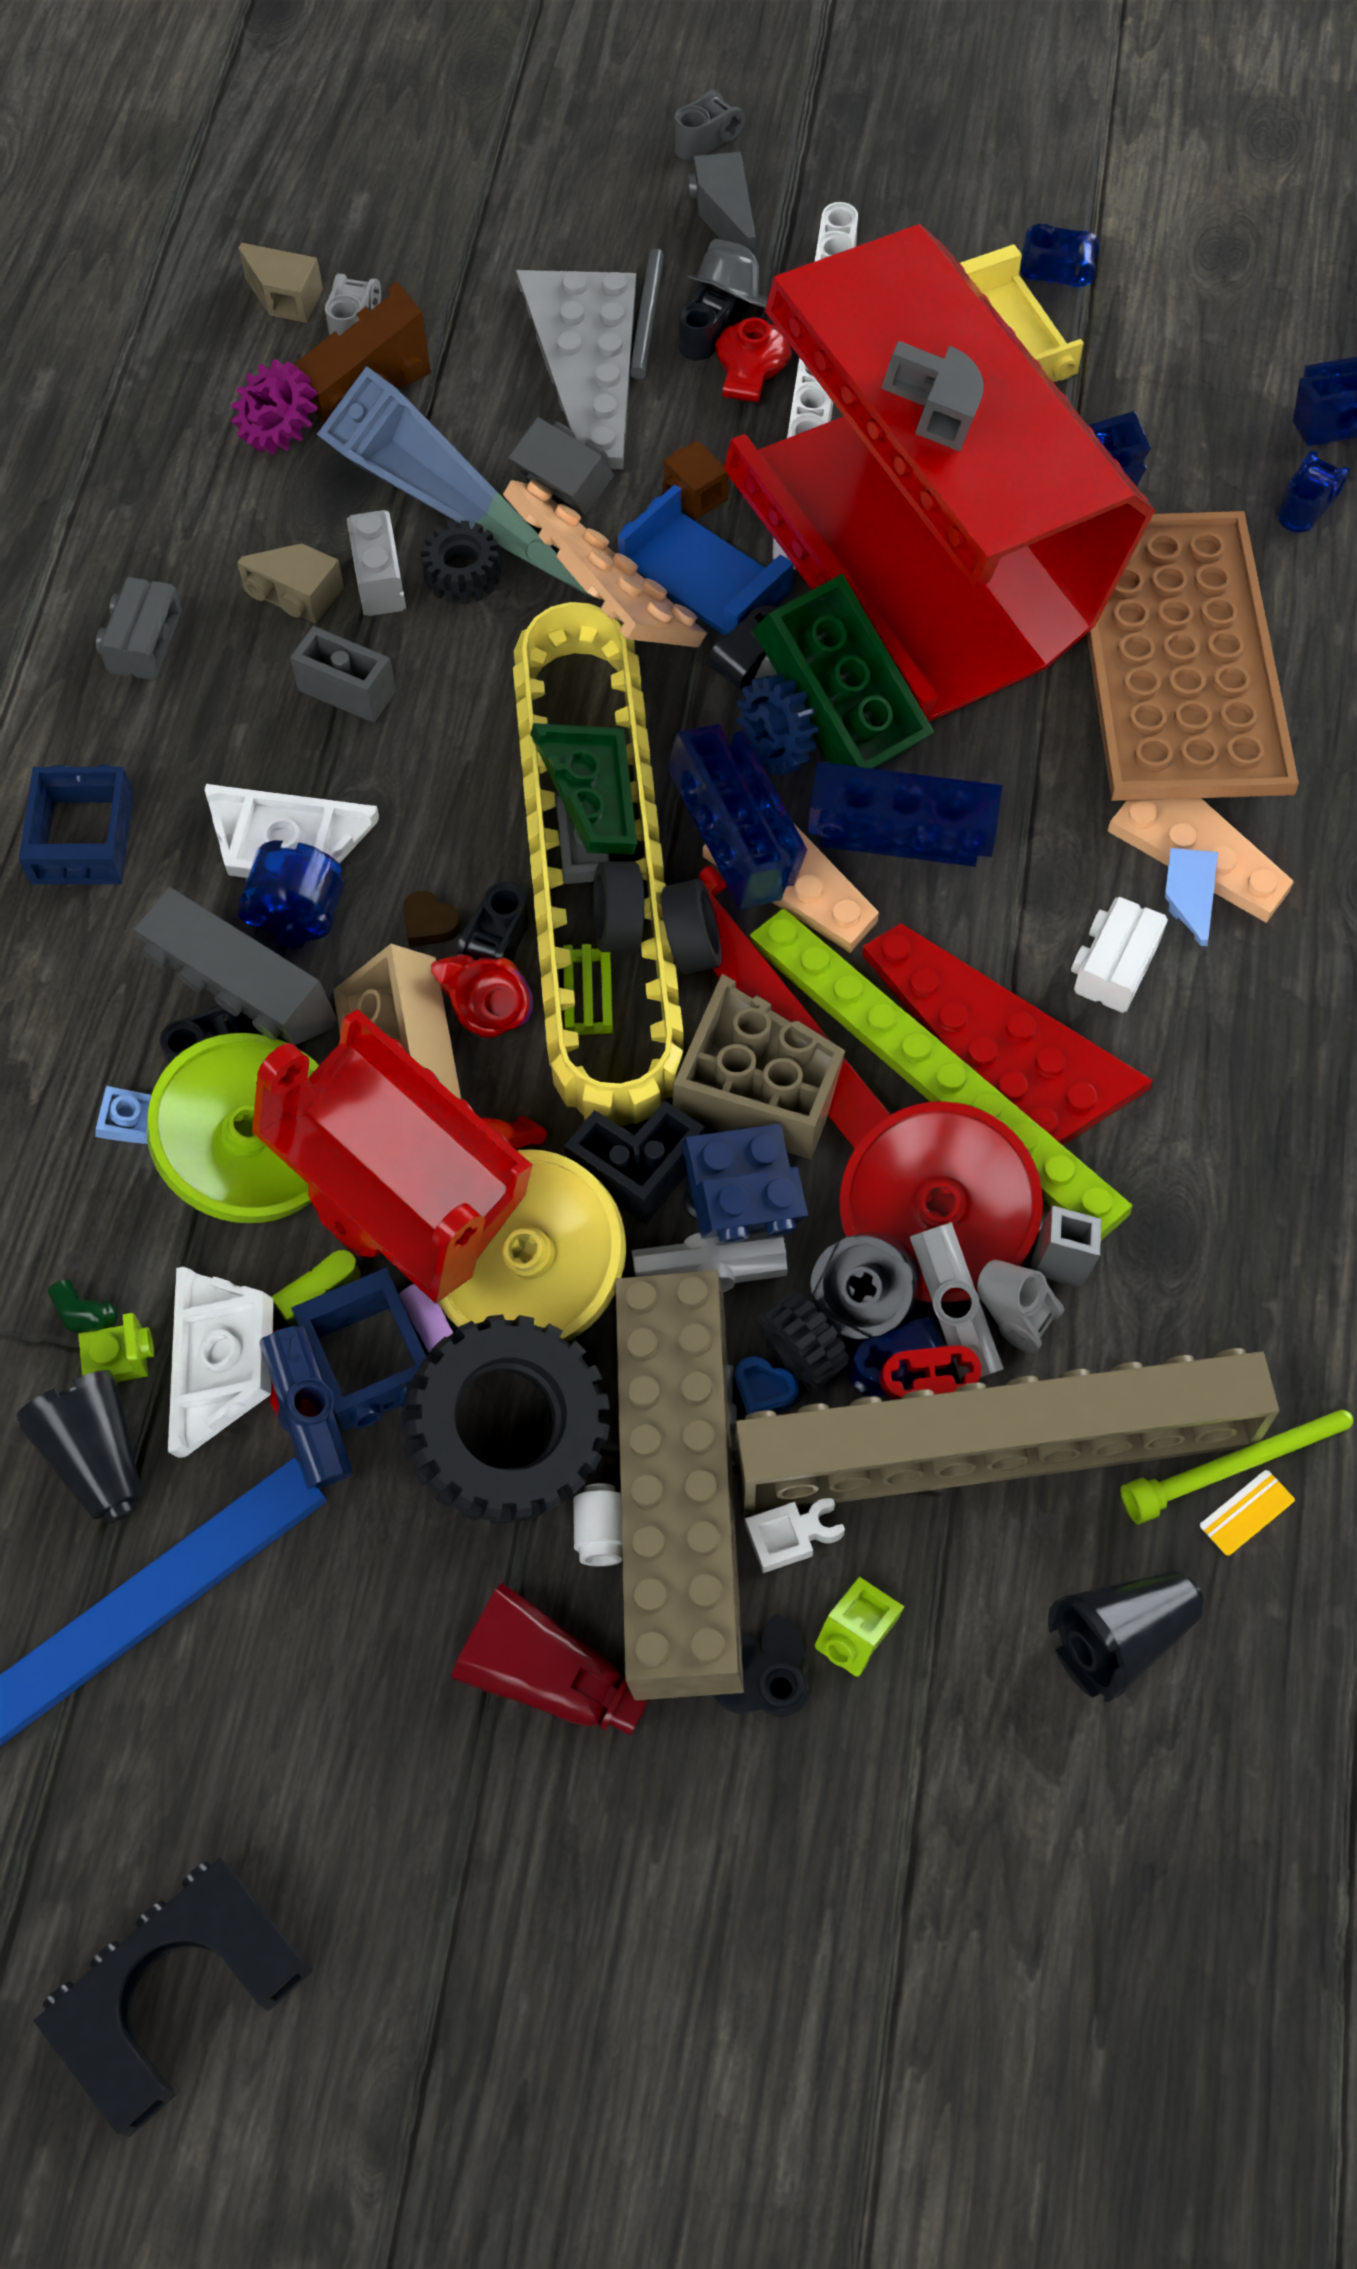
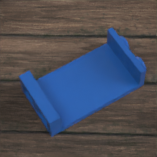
(701, 567)

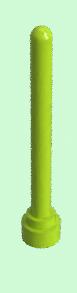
(1146, 1498)

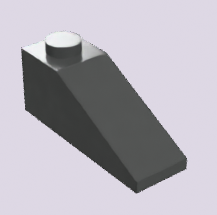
(723, 197)

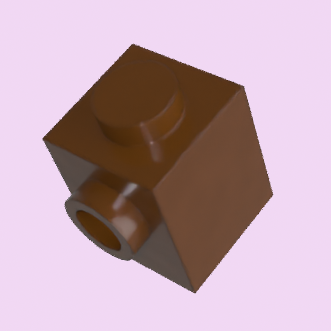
(699, 477)

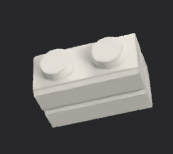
(1120, 953)

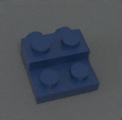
(743, 1183)

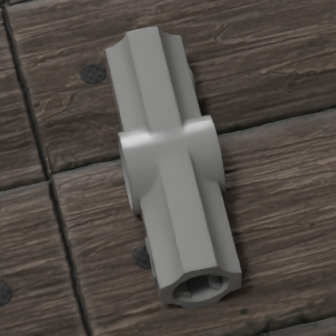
(736, 1262)
(944, 1269)

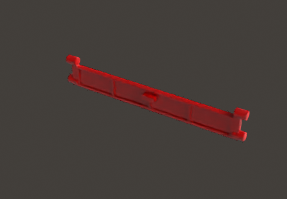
(853, 1105)

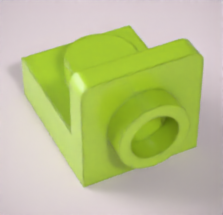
(118, 1349)
(857, 1626)

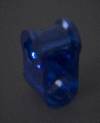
(1053, 253)
(1311, 492)
(912, 1336)

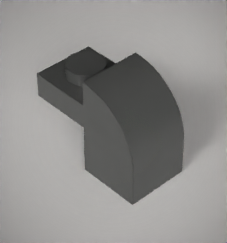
(945, 386)
(1065, 1246)

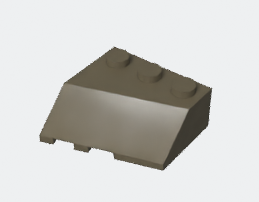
(757, 1071)

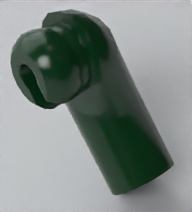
(80, 1314)

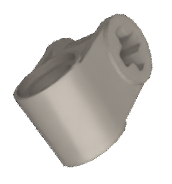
(348, 299)
(1018, 1303)

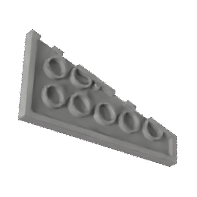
(587, 346)

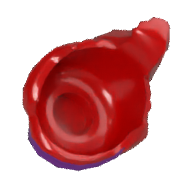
(485, 993)

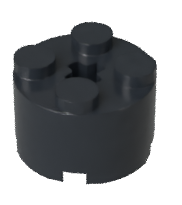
(840, 1294)

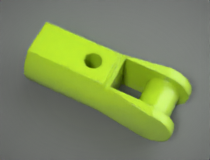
(328, 1275)

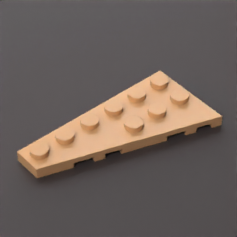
(604, 574)

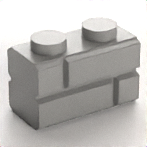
(376, 563)

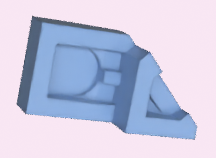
(1192, 889)

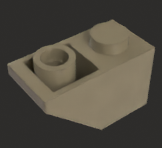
(282, 280)
(293, 578)

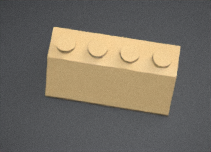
(405, 1004)

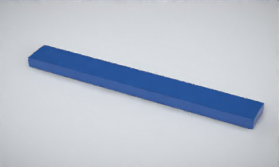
(153, 1597)

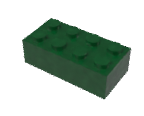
(848, 676)

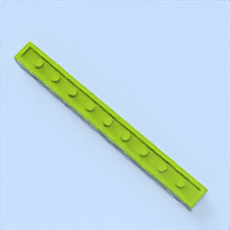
(928, 1062)

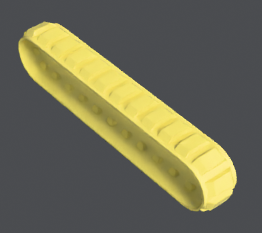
(553, 634)

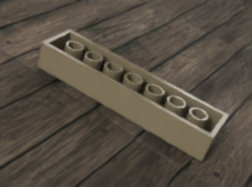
(677, 1488)

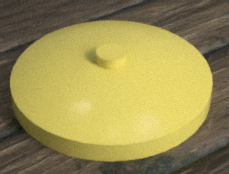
(551, 1255)

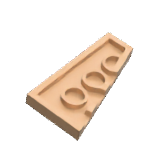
(1242, 870)
(825, 900)

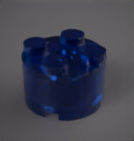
(292, 892)

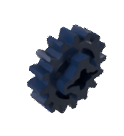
(777, 723)

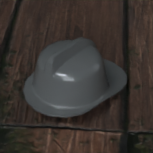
(731, 269)

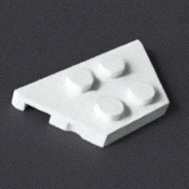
(252, 817)
(215, 1357)

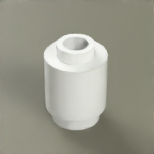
(598, 1525)

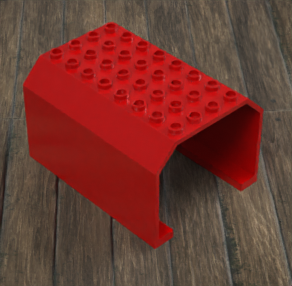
(962, 557)

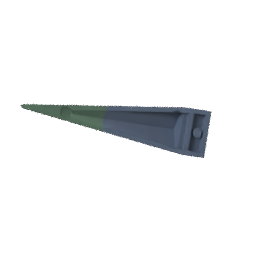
(398, 445)

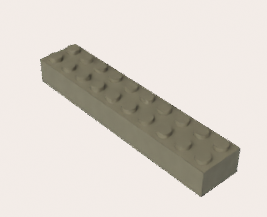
(1004, 1430)

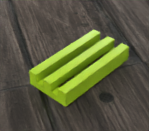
(587, 956)

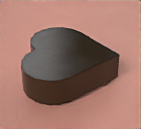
(429, 920)

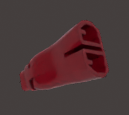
(540, 1664)

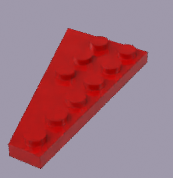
(1014, 1046)

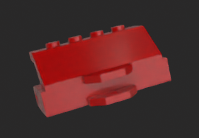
(390, 1155)

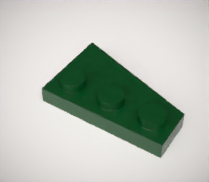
(592, 781)

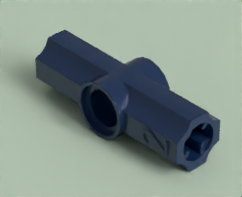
(315, 1437)

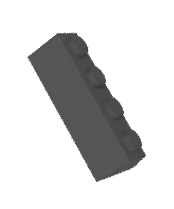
(234, 969)

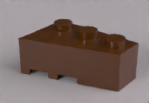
(384, 339)

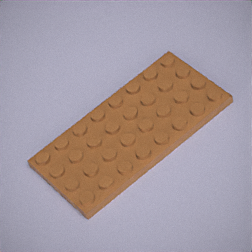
(1190, 668)

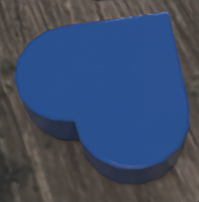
(764, 1387)

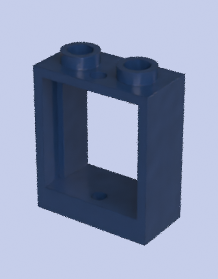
(75, 862)
(345, 1307)

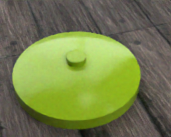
(204, 1135)

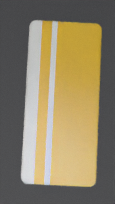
(1247, 1512)

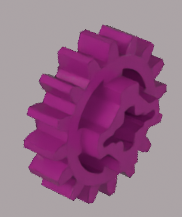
(274, 406)

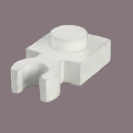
(785, 1536)

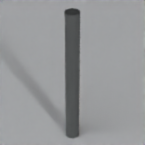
(646, 314)

